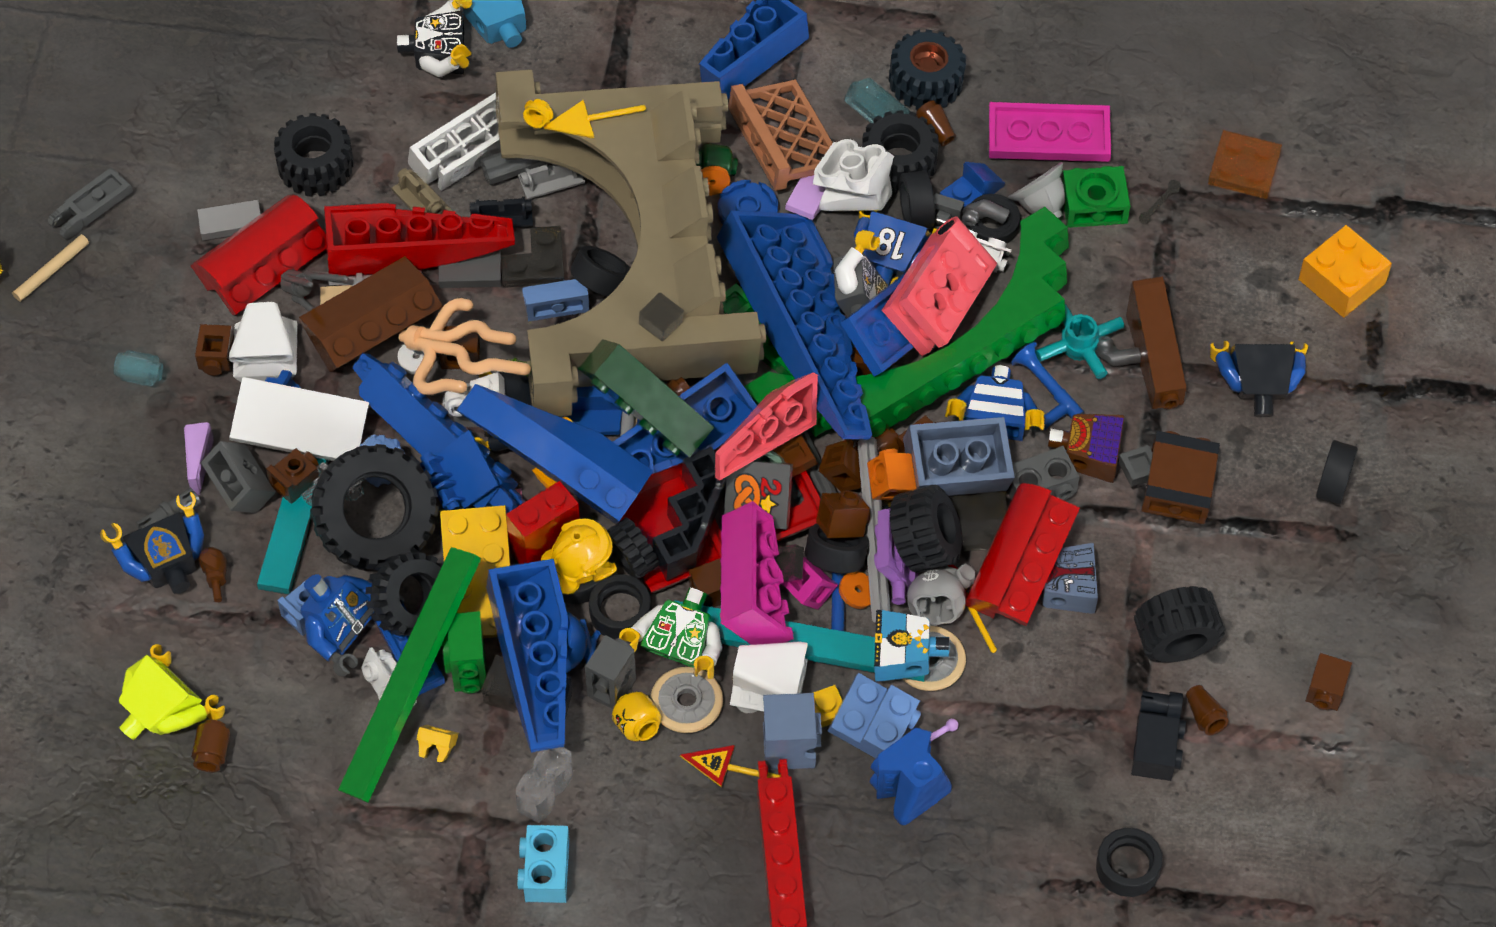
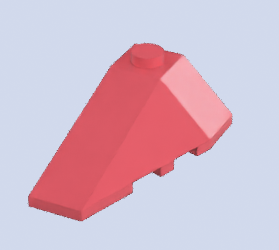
(772, 423)

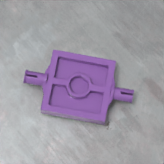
(889, 561)

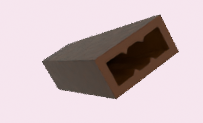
(1155, 337)

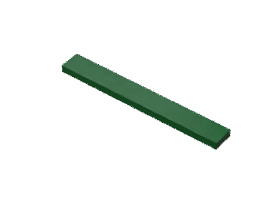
(409, 674)

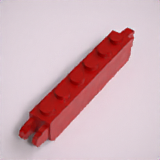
(780, 848)

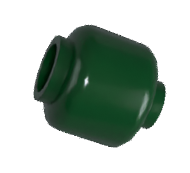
(717, 156)

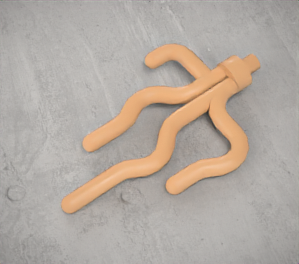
(435, 340)

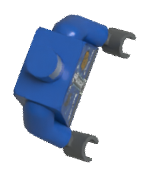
(336, 616)

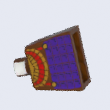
(1091, 444)

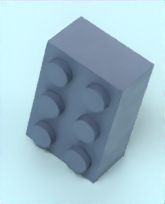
(961, 455)

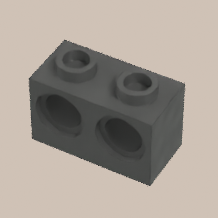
(1041, 467)

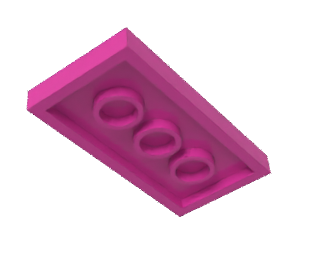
(1049, 131)

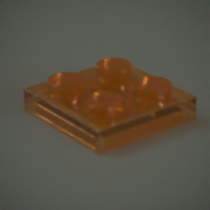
(1244, 164)

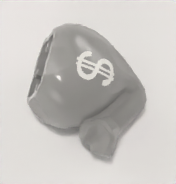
(940, 593)

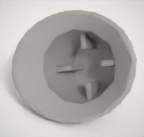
(1043, 192)

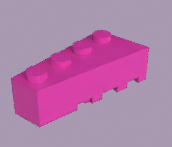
(752, 577)

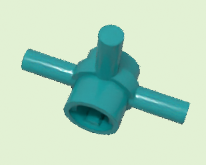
(1081, 340)

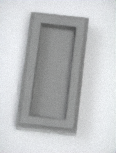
(226, 219)

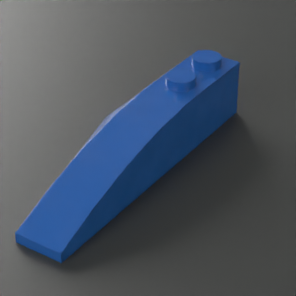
(717, 398)
(561, 449)
(533, 643)

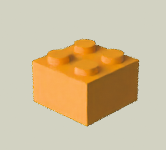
(1344, 271)

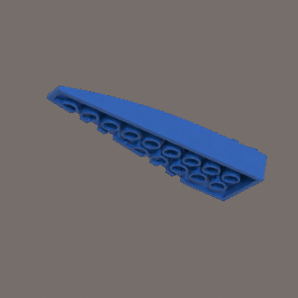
(793, 292)

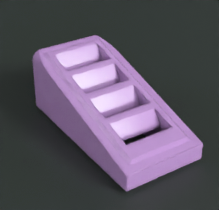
(198, 445)

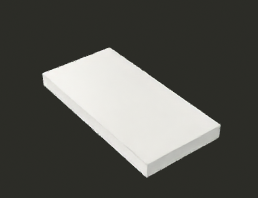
(297, 418)

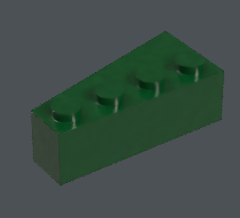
(646, 397)

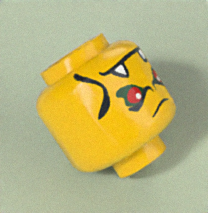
(636, 716)

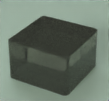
(661, 316)

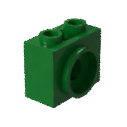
(1105, 185)
(465, 652)

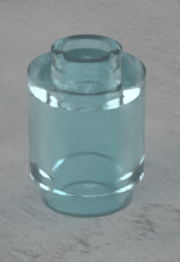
(138, 367)

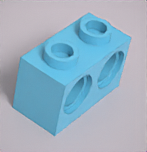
(549, 863)

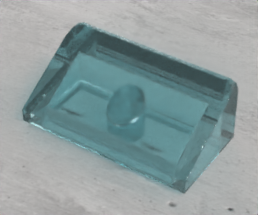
(872, 100)

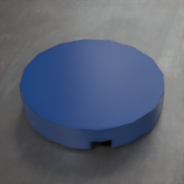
(746, 197)

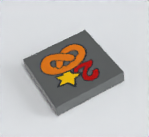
(764, 484)

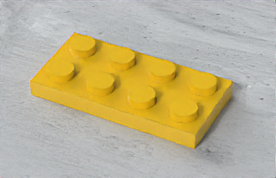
(486, 535)

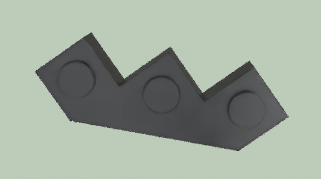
(691, 516)

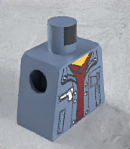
(1072, 581)

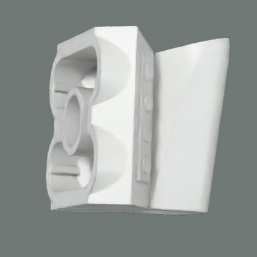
(854, 177)
(263, 343)
(767, 671)

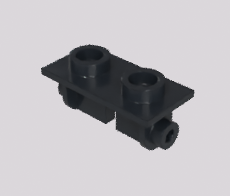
(518, 209)

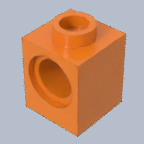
(891, 474)

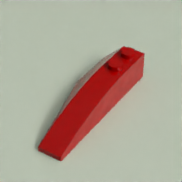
(377, 235)

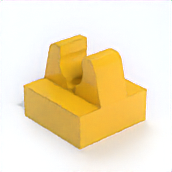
(442, 738)

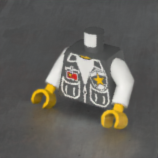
(855, 276)

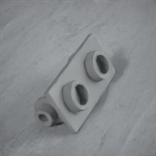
(547, 180)

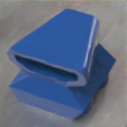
(910, 775)

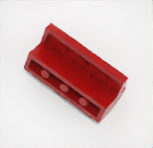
(261, 252)
(1022, 554)

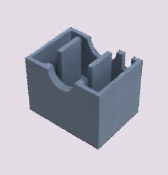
(791, 730)

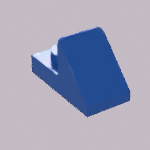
(975, 182)

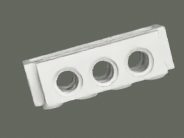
(457, 145)

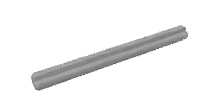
(877, 581)

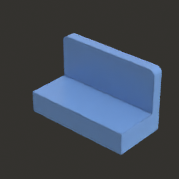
(555, 299)

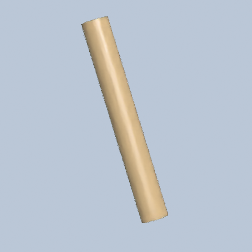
(50, 268)

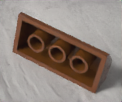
(369, 312)

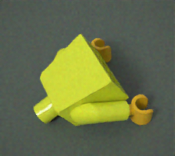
(161, 699)

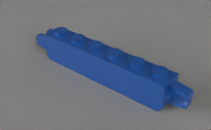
(424, 422)

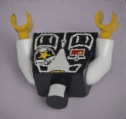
(439, 40)

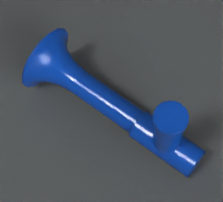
(1067, 404)

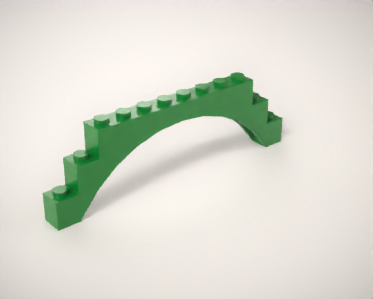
(1020, 316)

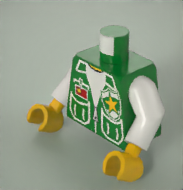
(679, 633)

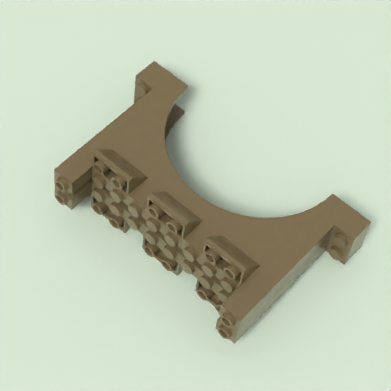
(653, 176)

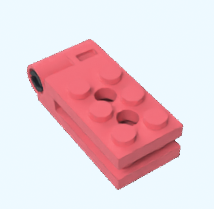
(939, 286)

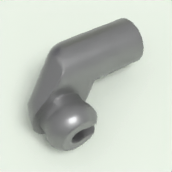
(982, 209)

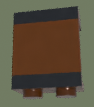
(1181, 477)

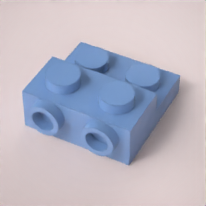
(874, 715)

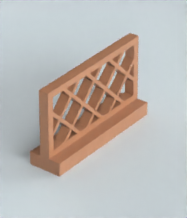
(763, 137)

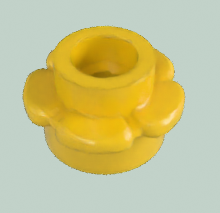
(537, 113)

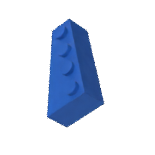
(755, 43)

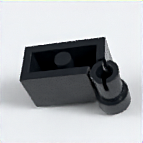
(1158, 735)

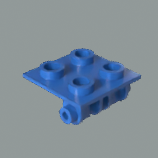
(459, 473)

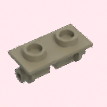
(417, 193)

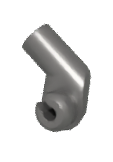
(1114, 356)

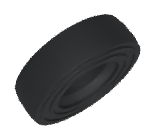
(1008, 229)

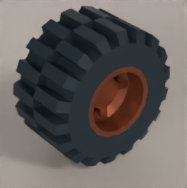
(927, 69)

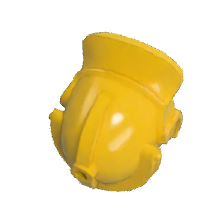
(581, 554)

